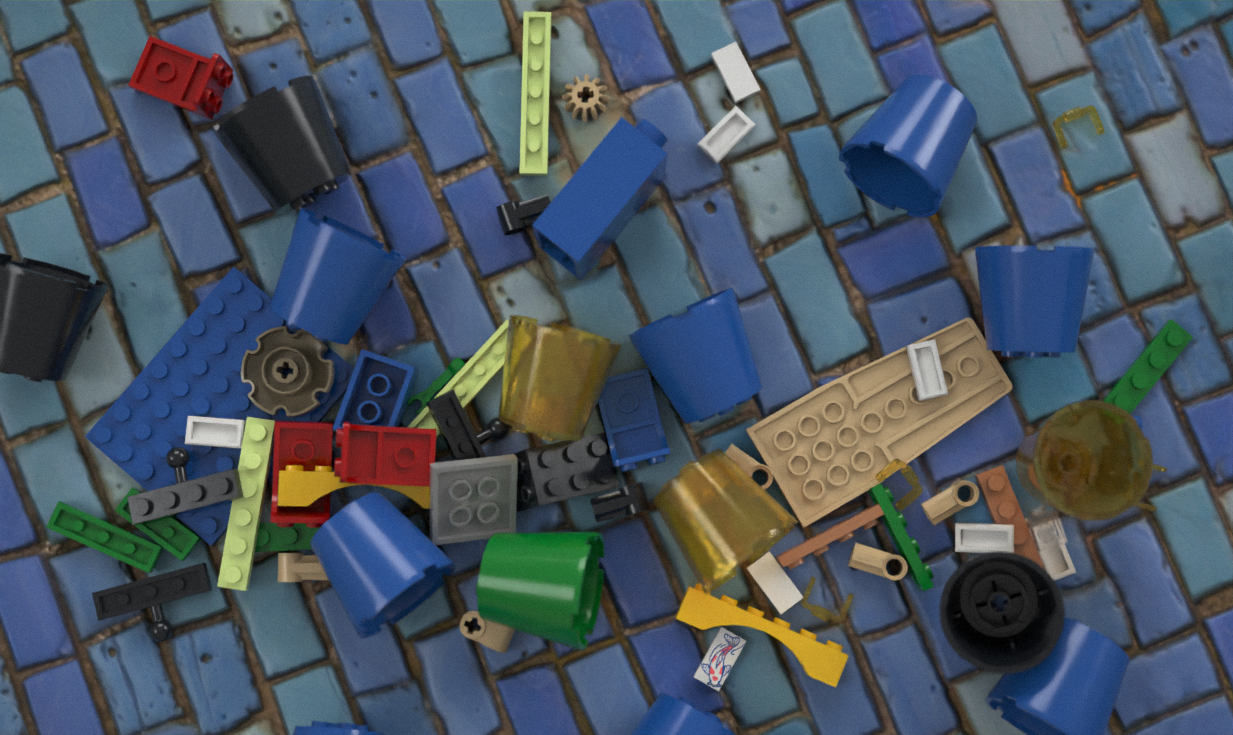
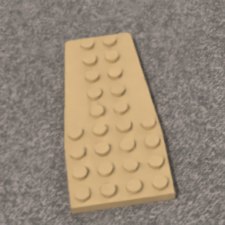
(853, 427)

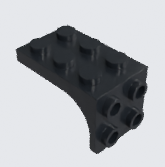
(564, 471)

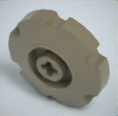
(297, 391)

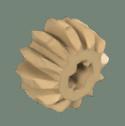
(576, 94)

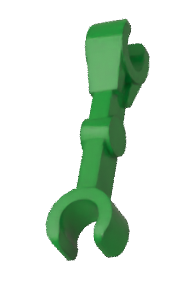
(438, 384)

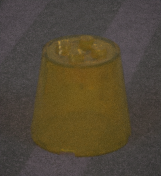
(553, 378)
(1103, 456)
(720, 517)

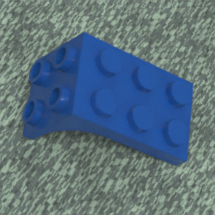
(632, 421)

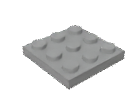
(472, 498)

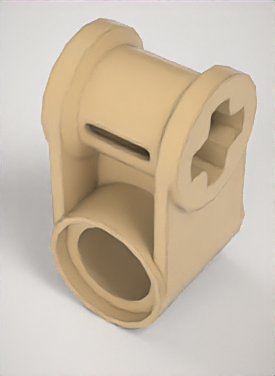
(490, 634)

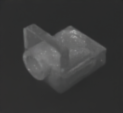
(1045, 528)

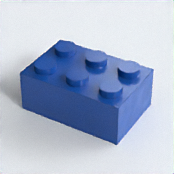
(377, 392)

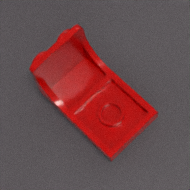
(182, 77)
(306, 446)
(385, 455)

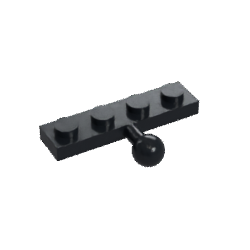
(457, 429)
(186, 494)
(153, 593)

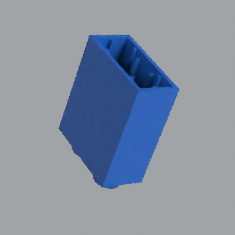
(602, 196)

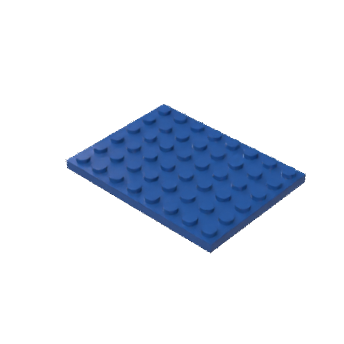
(202, 378)

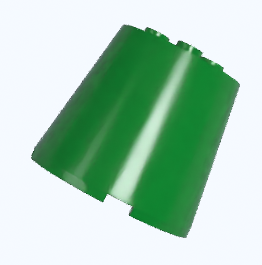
(543, 584)

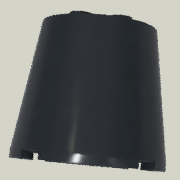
(286, 145)
(44, 317)
(1006, 636)

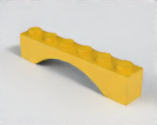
(305, 487)
(816, 658)

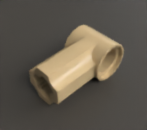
(749, 464)
(947, 502)
(875, 561)
(299, 567)

